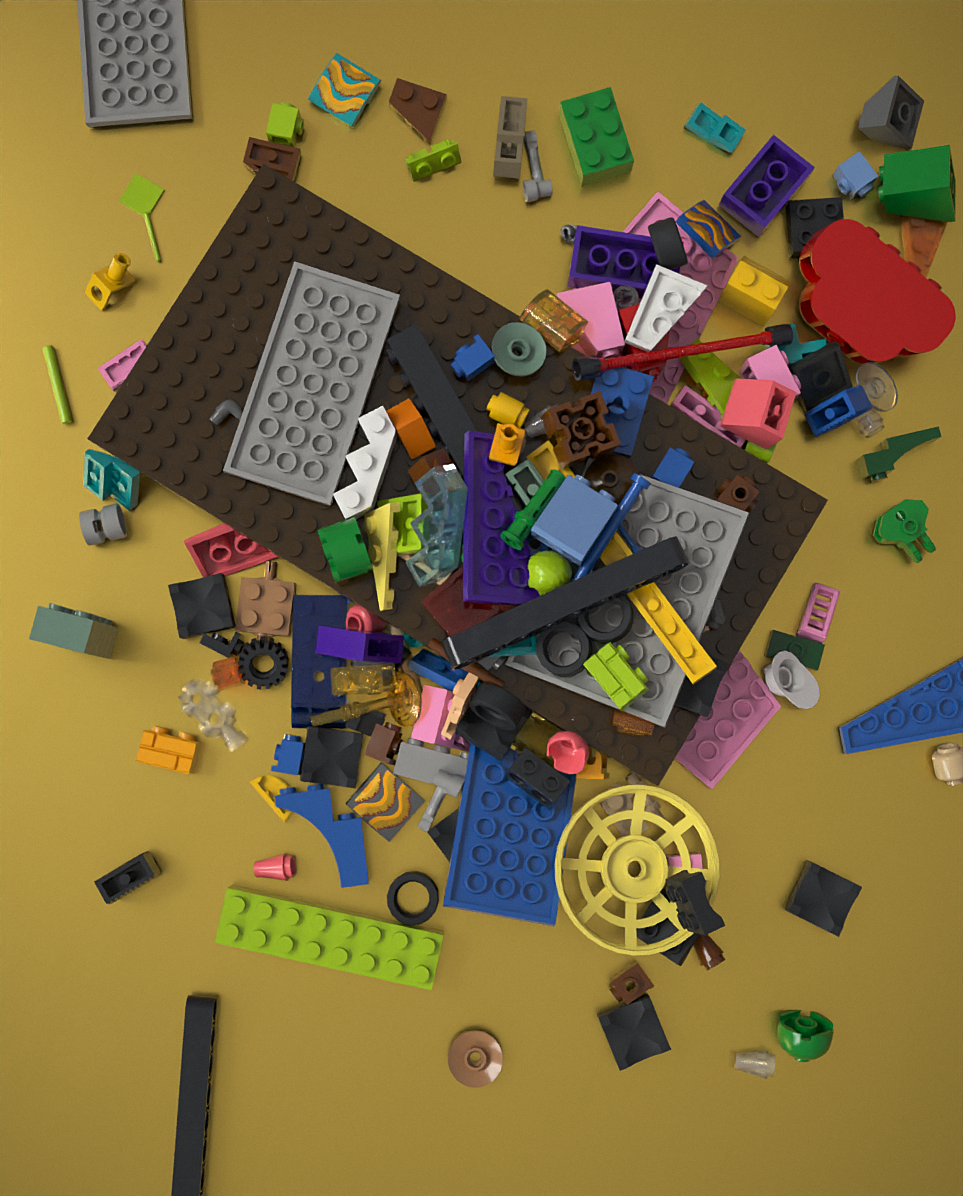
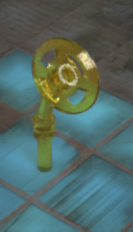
(393, 701)

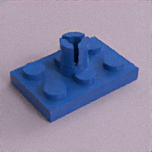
(625, 398)

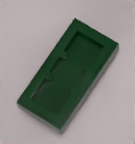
(806, 651)

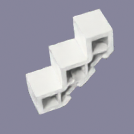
(368, 465)

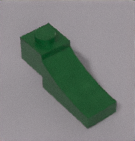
(880, 463)

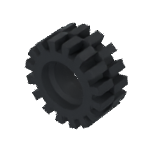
(263, 678)

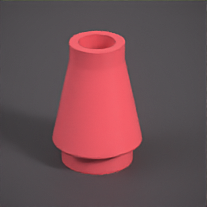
(278, 867)

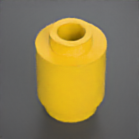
(507, 410)

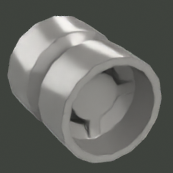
(112, 521)

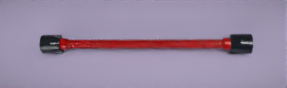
(591, 367)

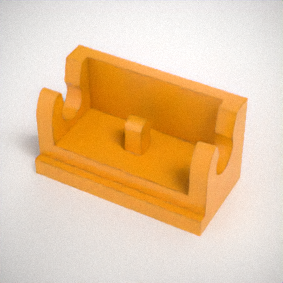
(595, 767)

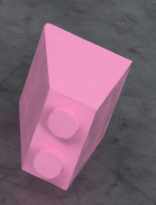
(603, 332)

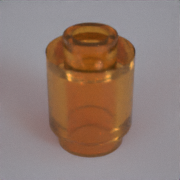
(631, 725)

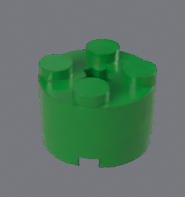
(345, 549)

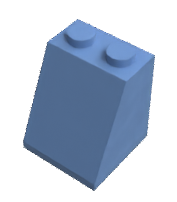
(574, 519)

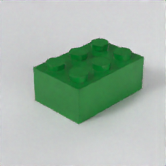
(596, 136)

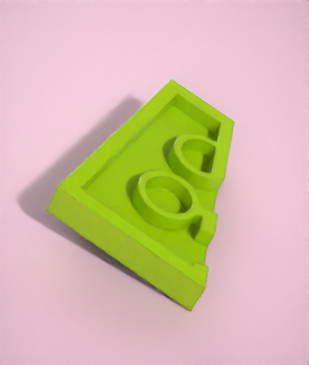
(712, 375)

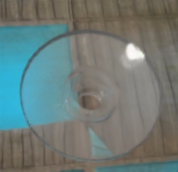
(878, 386)

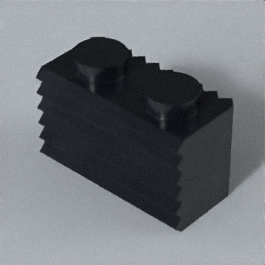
(127, 877)

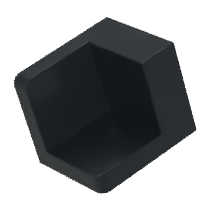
(366, 722)

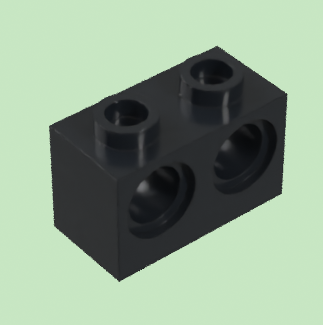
(537, 778)

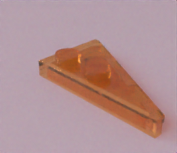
(921, 240)

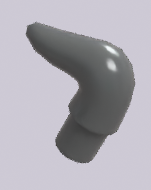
(224, 408)

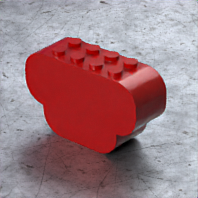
(870, 296)

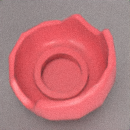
(568, 751)

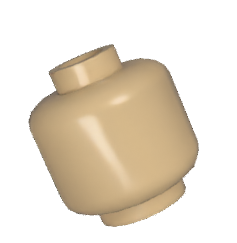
(949, 763)

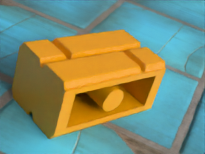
(168, 751)

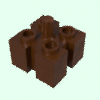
(580, 430)

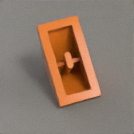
(411, 429)

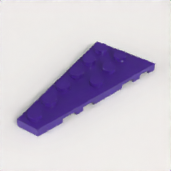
(490, 566)

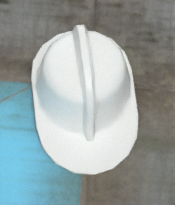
(791, 679)

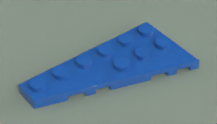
(918, 713)

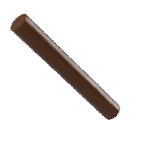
(474, 669)

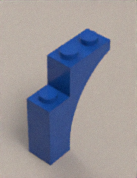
(343, 835)

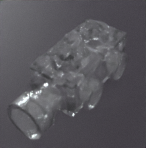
(210, 705)

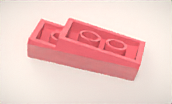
(225, 551)

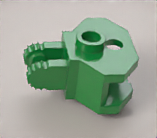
(902, 532)

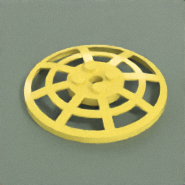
(615, 867)

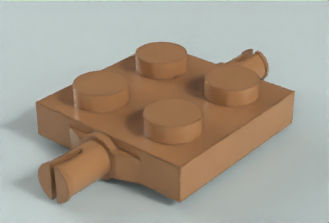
(265, 605)

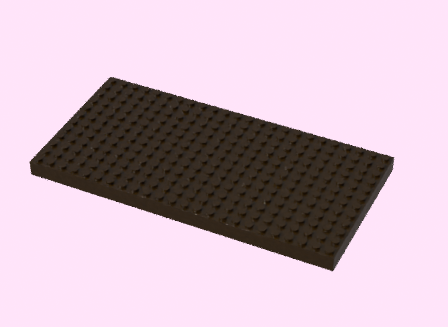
(212, 352)

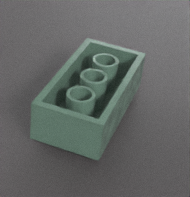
(74, 630)

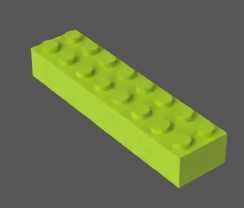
(329, 937)

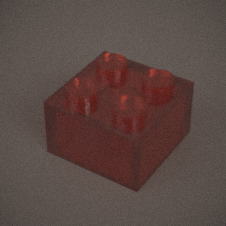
(450, 611)

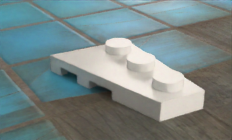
(661, 307)

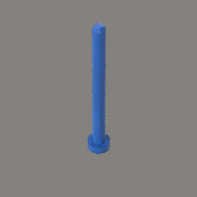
(612, 526)

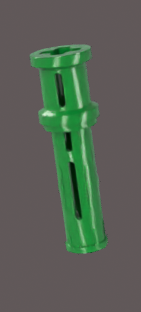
(527, 518)

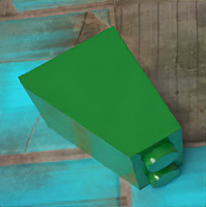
(919, 183)

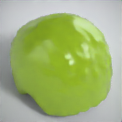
(548, 571)

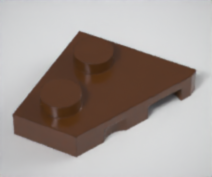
(418, 106)

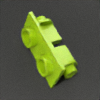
(442, 156)

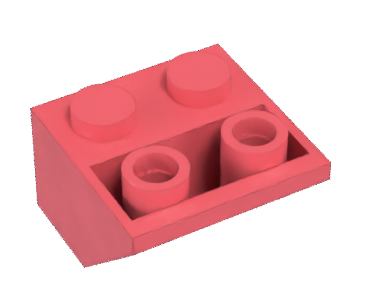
(758, 411)

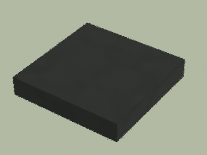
(821, 375)

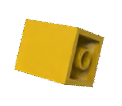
(754, 291)

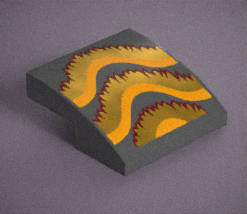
(385, 802)

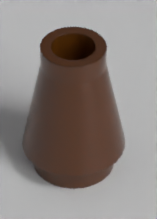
(708, 952)

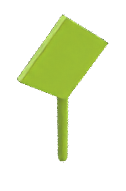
(142, 197)

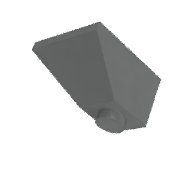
(892, 114)

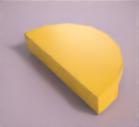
(268, 787)

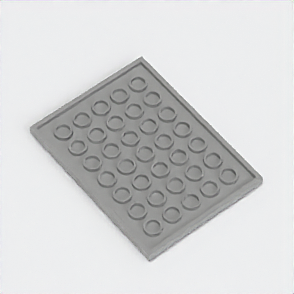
(709, 539)

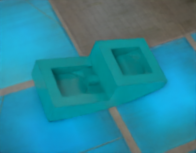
(715, 129)

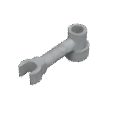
(537, 186)
(446, 784)

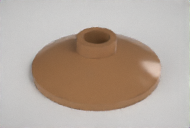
(470, 1072)

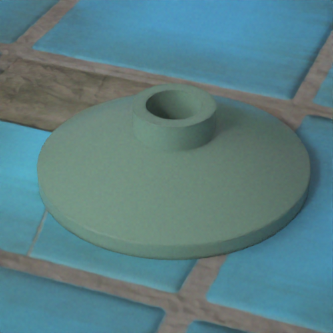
(526, 341)

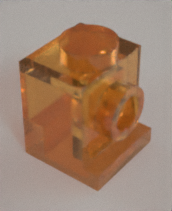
(226, 673)

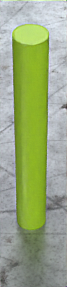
(57, 384)

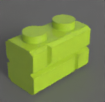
(617, 676)

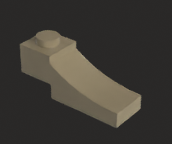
(510, 137)

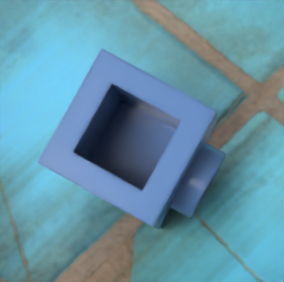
(855, 176)

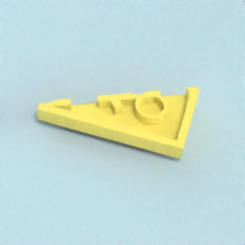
(382, 549)

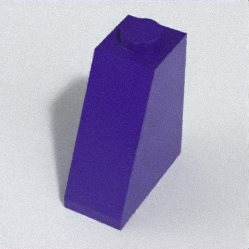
(359, 644)

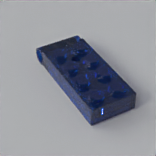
(307, 694)

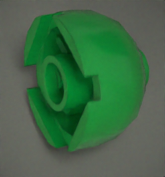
(804, 1036)

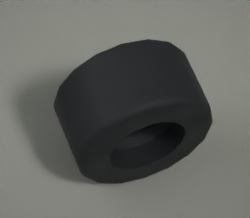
(668, 244)

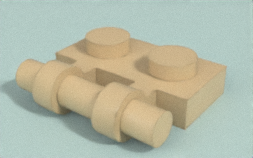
(623, 803)

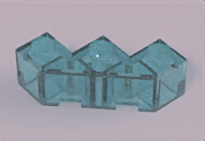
(439, 525)

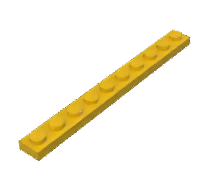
(648, 599)

